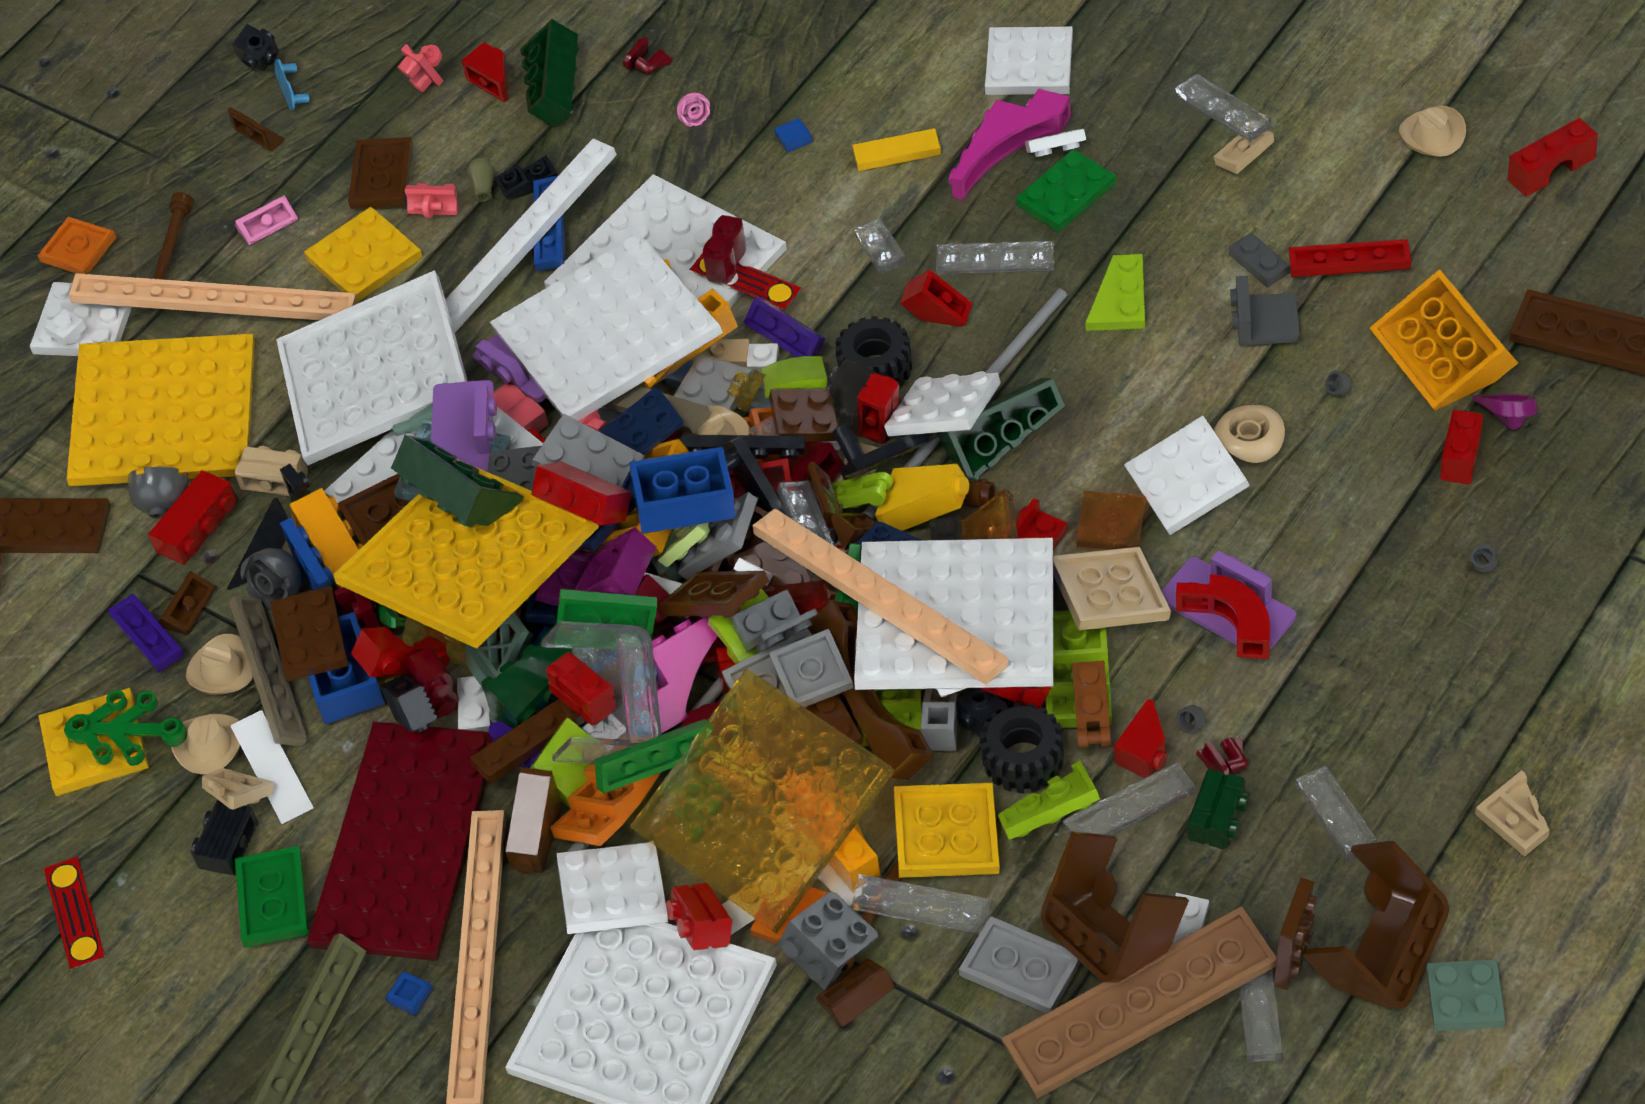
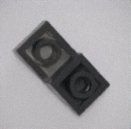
(519, 182)

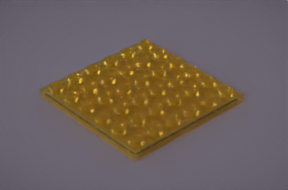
(762, 800)

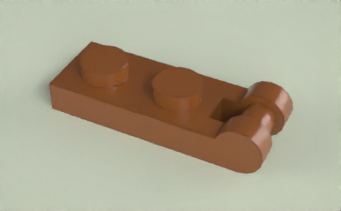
(1091, 703)

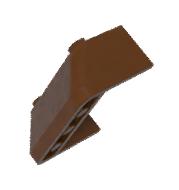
(1088, 926)
(1398, 937)

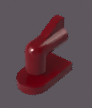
(635, 55)
(1233, 749)

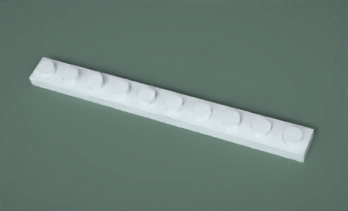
(527, 231)

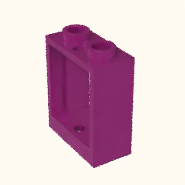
(618, 571)

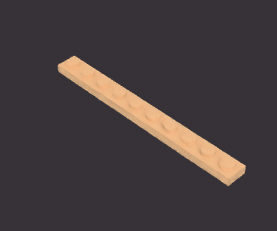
(208, 297)
(881, 596)
(476, 958)

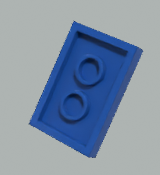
(308, 558)

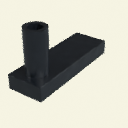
(855, 455)
(750, 474)

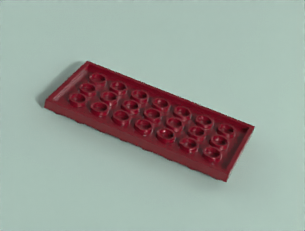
(402, 842)

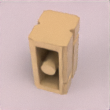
(261, 469)

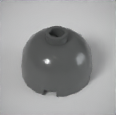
(156, 489)
(271, 575)

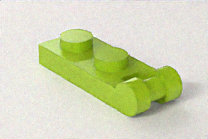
(863, 490)

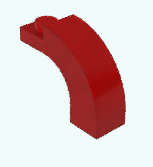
(1236, 604)

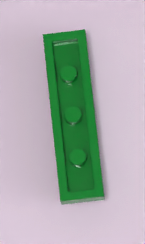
(644, 758)

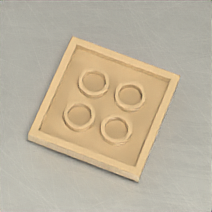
(1110, 588)

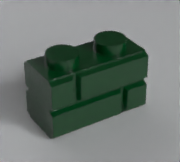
(1217, 809)

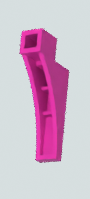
(1004, 131)
(676, 666)

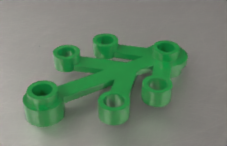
(122, 727)

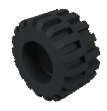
(877, 338)
(1016, 726)

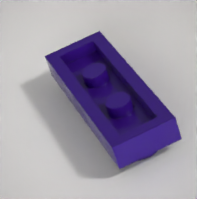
(783, 329)
(145, 633)

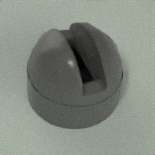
(1332, 383)
(1488, 554)
(1187, 715)

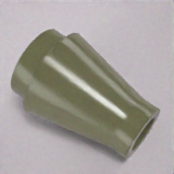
(481, 178)

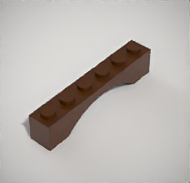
(889, 738)

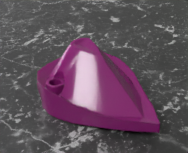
(1509, 408)

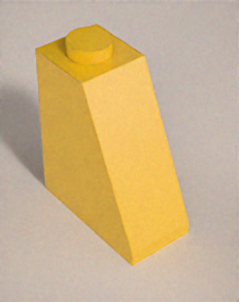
(922, 495)

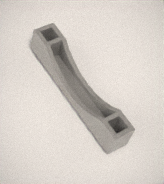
(940, 720)

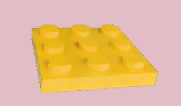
(363, 254)
(73, 764)
(946, 830)

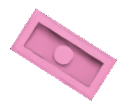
(266, 220)

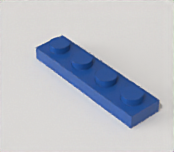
(550, 249)

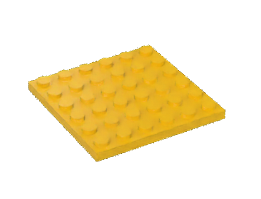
(161, 406)
(462, 575)

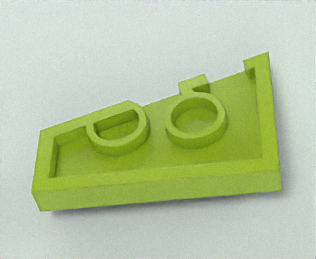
(1120, 296)
(1057, 800)

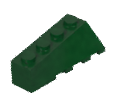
(550, 72)
(1002, 427)
(452, 483)
(522, 686)

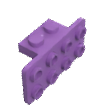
(500, 361)
(465, 420)
(1221, 564)

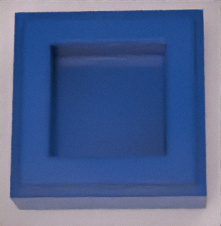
(793, 135)
(409, 993)

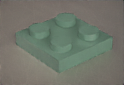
(1465, 995)

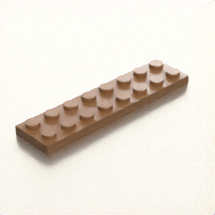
(1127, 1012)

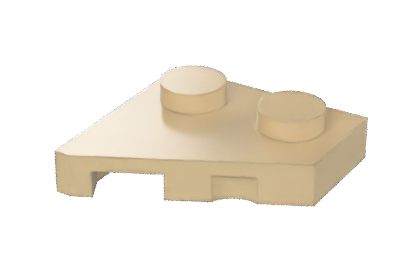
(236, 788)
(1515, 815)

